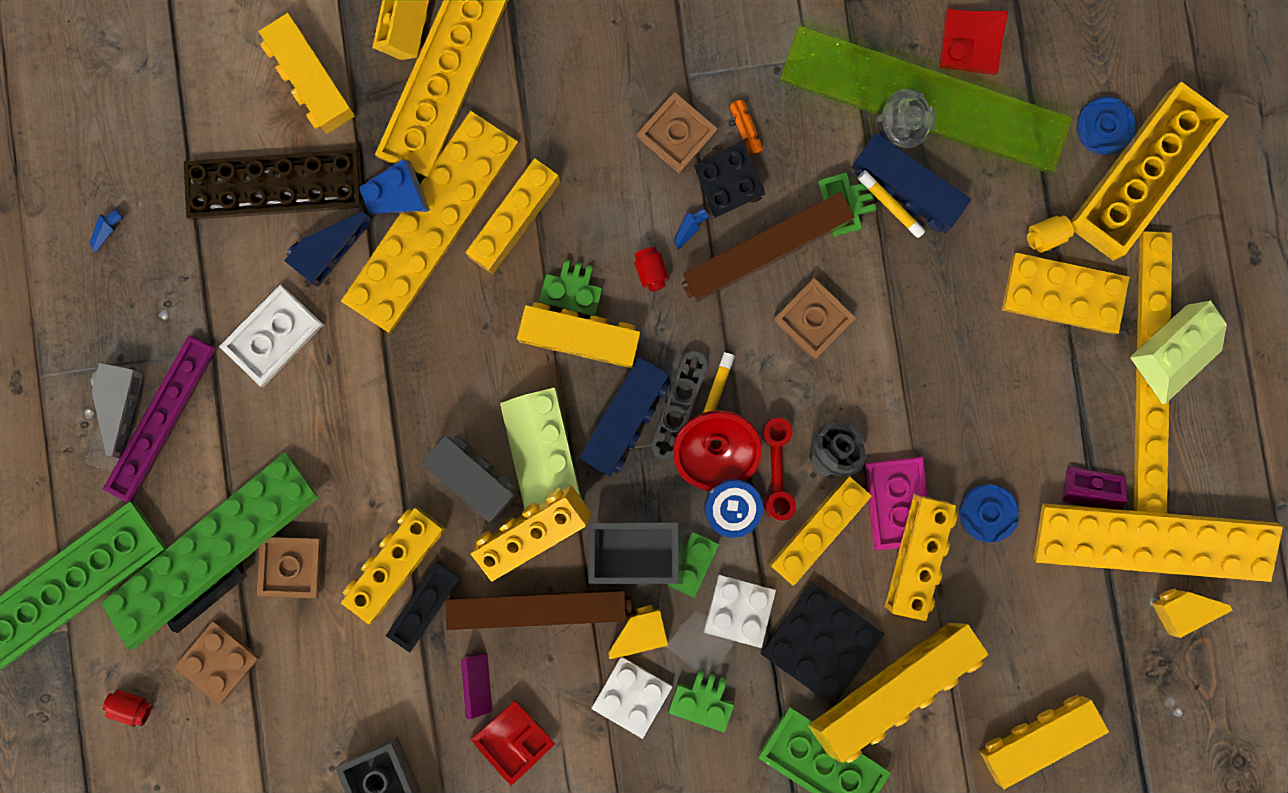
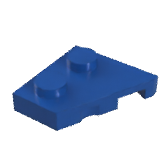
(394, 191)

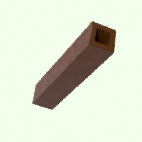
(768, 247)
(537, 609)

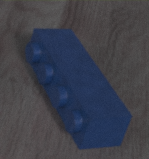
(912, 184)
(624, 416)

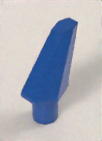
(689, 227)
(104, 228)

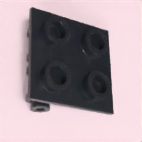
(729, 179)

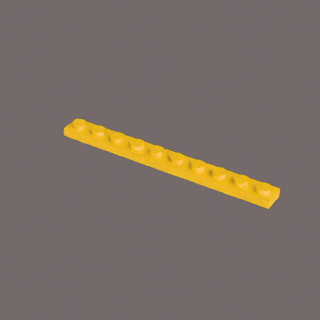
(1151, 414)

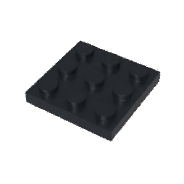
(822, 643)

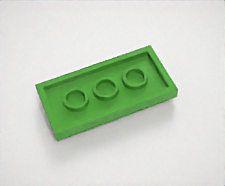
(800, 757)

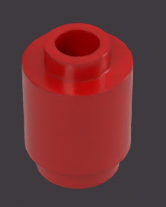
(651, 269)
(127, 708)

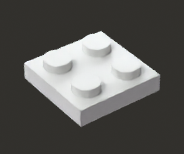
(739, 611)
(632, 697)

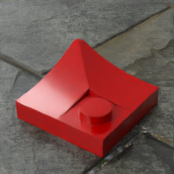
(972, 40)
(512, 742)

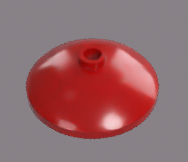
(708, 463)

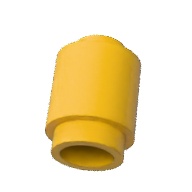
(1050, 233)

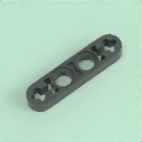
(675, 404)

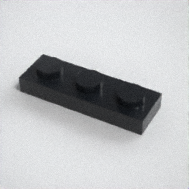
(207, 599)
(423, 606)

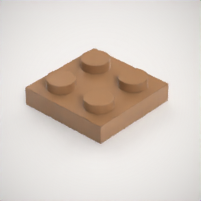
(677, 133)
(814, 319)
(289, 567)
(217, 662)

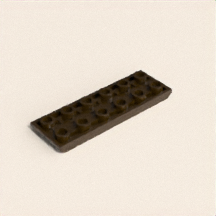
(272, 184)

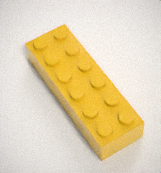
(1147, 171)
(898, 691)

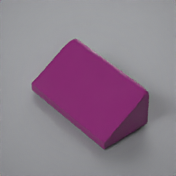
(1094, 488)
(476, 685)

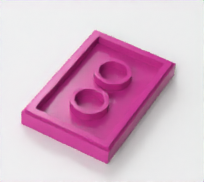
(892, 492)

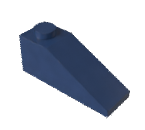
(320, 252)

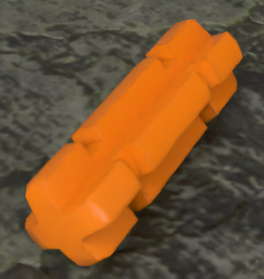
(746, 127)

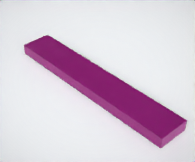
(159, 419)

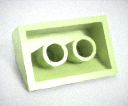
(1181, 349)

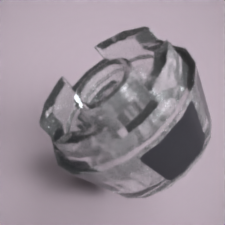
(905, 118)

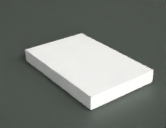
(271, 335)

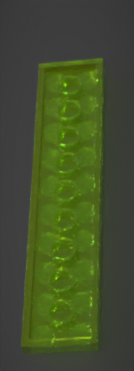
(962, 109)

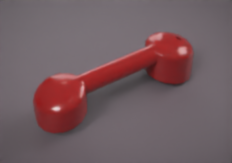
(776, 434)

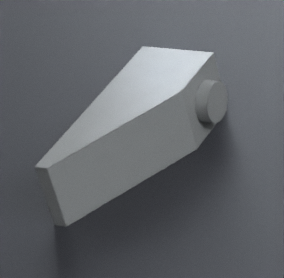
(115, 400)

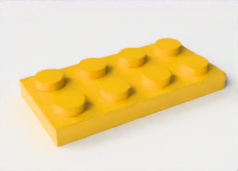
(1065, 293)

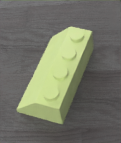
(539, 445)

